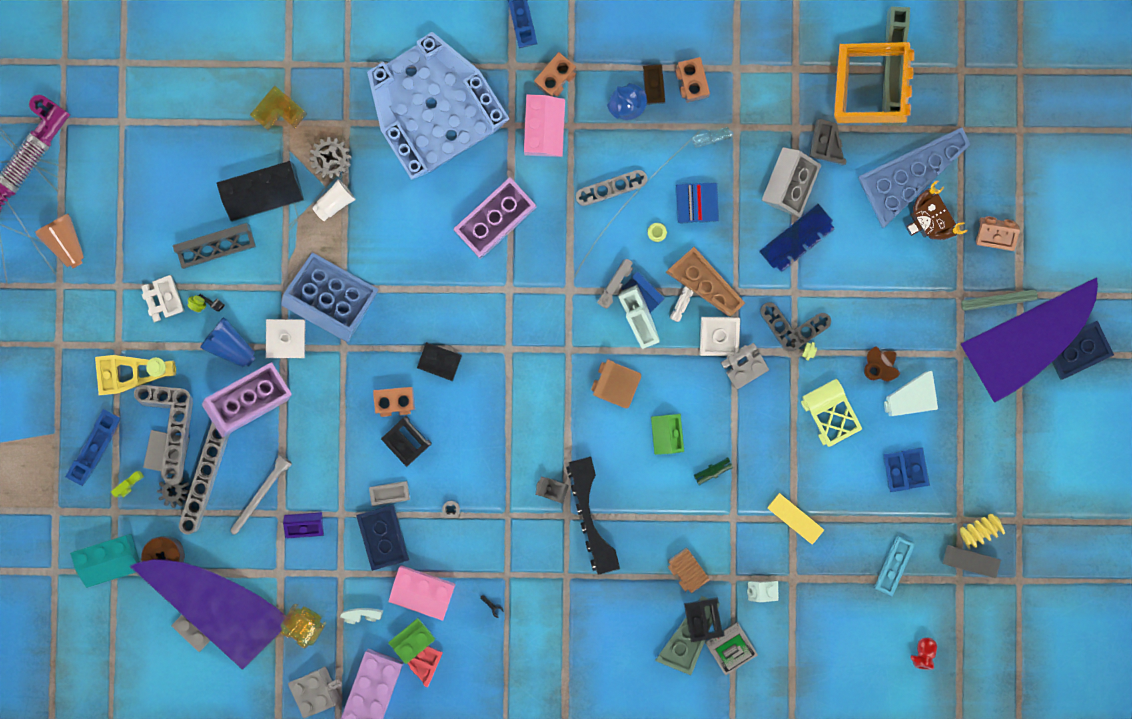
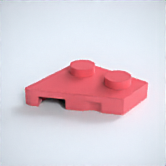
(425, 664)

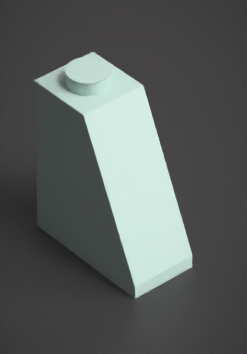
(913, 397)

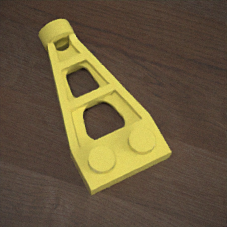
(108, 373)

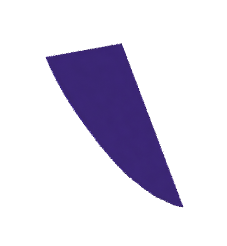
(1029, 342)
(221, 609)

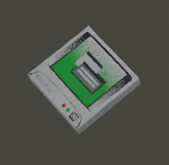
(732, 649)

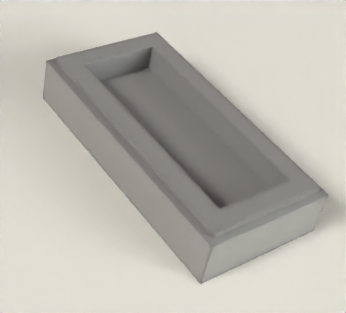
(389, 493)

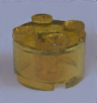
(302, 626)

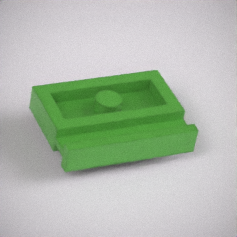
(412, 640)

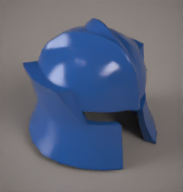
(627, 102)

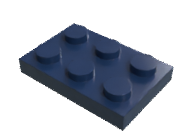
(1083, 352)
(382, 537)

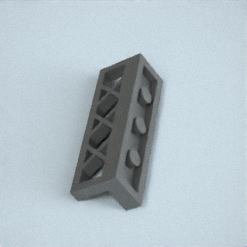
(213, 238)

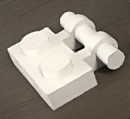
(168, 297)

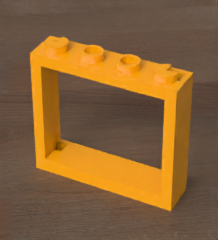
(873, 49)

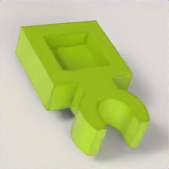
(124, 488)

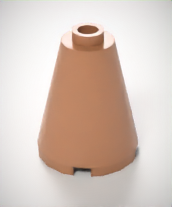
(62, 240)

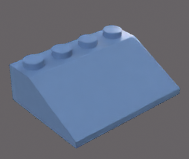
(329, 297)

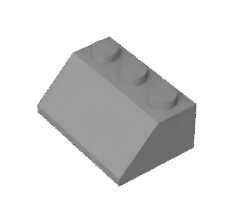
(791, 182)

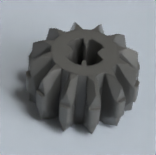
(167, 493)

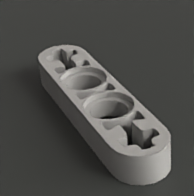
(610, 185)

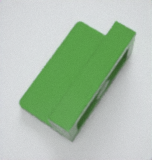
(667, 434)

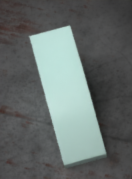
(639, 316)

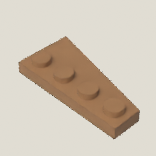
(705, 281)

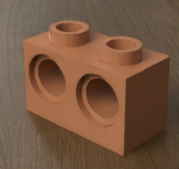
(551, 73)
(697, 79)
(394, 396)

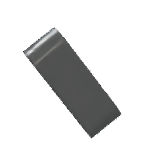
(971, 561)

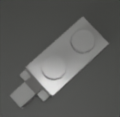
(614, 284)

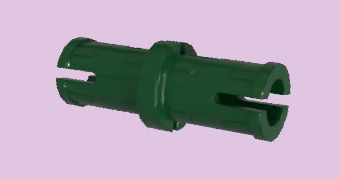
(713, 471)

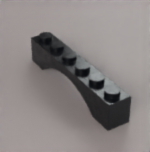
(604, 555)

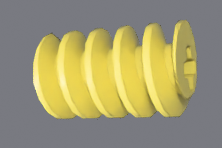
(981, 530)

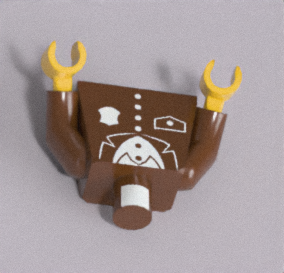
(933, 217)

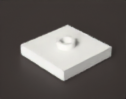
(719, 336)
(285, 338)

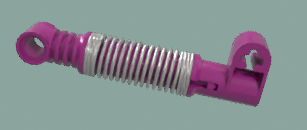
(36, 144)

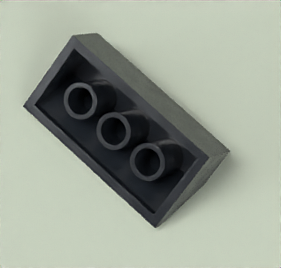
(260, 191)

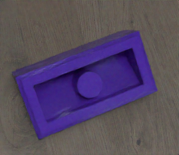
(303, 525)

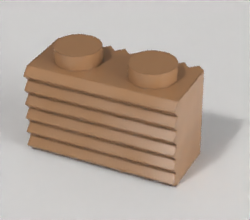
(688, 570)

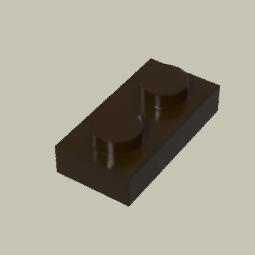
(654, 84)

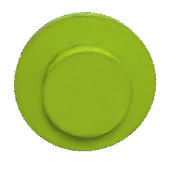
(196, 303)

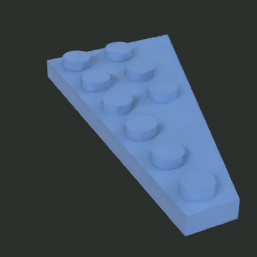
(904, 178)

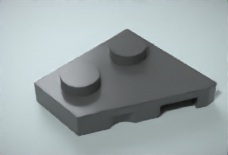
(826, 143)

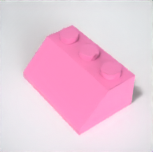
(544, 126)
(421, 592)

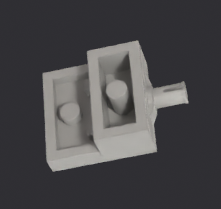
(315, 692)

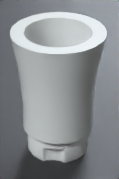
(333, 201)

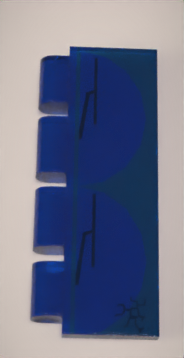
(794, 237)

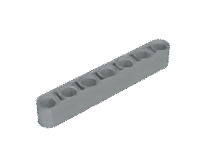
(201, 477)

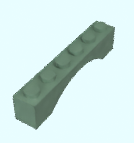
(896, 31)

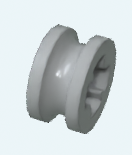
(451, 515)

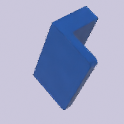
(649, 293)

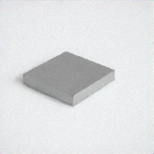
(156, 449)

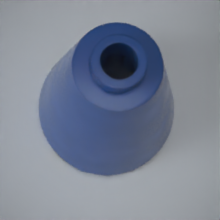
(228, 344)

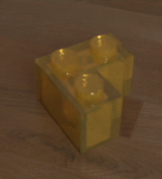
(276, 105)

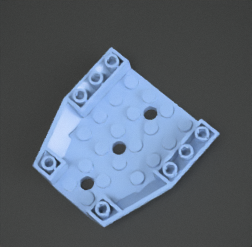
(462, 105)

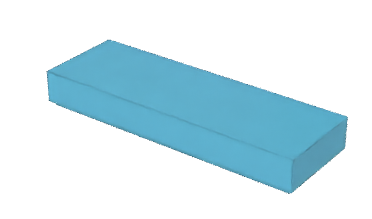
(894, 566)

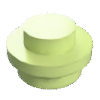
(657, 232)
(809, 351)
(156, 367)

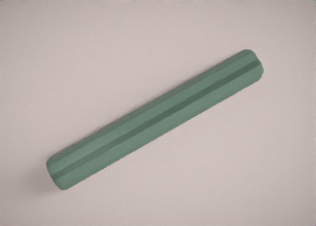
(999, 300)

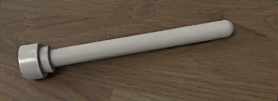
(281, 465)

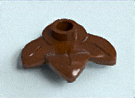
(883, 363)

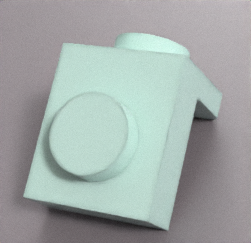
(763, 591)

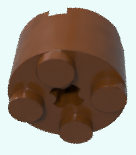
(170, 545)

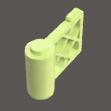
(823, 399)

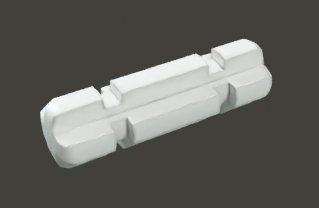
(681, 304)

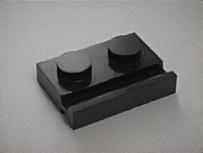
(439, 361)

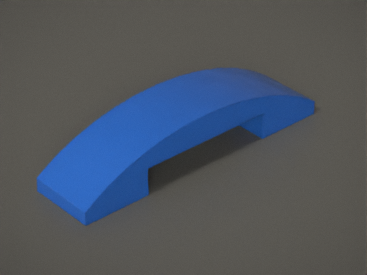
(522, 23)
(94, 448)

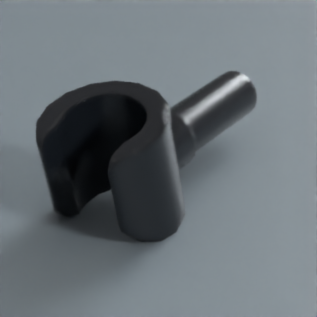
(216, 305)
(491, 605)

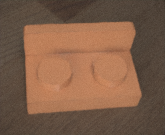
(998, 233)

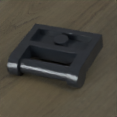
(401, 445)
(697, 620)

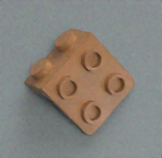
(616, 384)

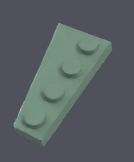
(679, 651)

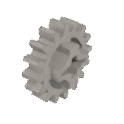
(327, 166)

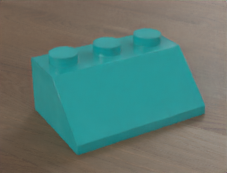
(105, 560)

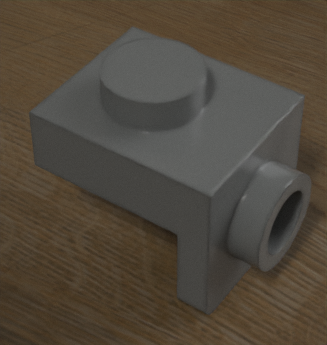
(551, 489)

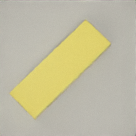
(795, 518)

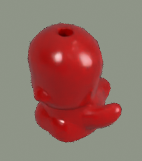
(926, 652)

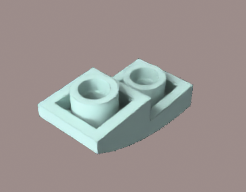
(355, 615)

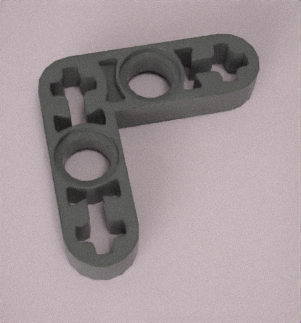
(795, 334)

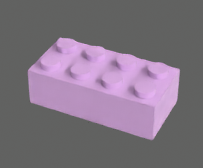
(495, 218)
(246, 399)
(373, 686)

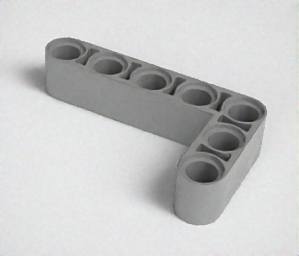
(174, 427)

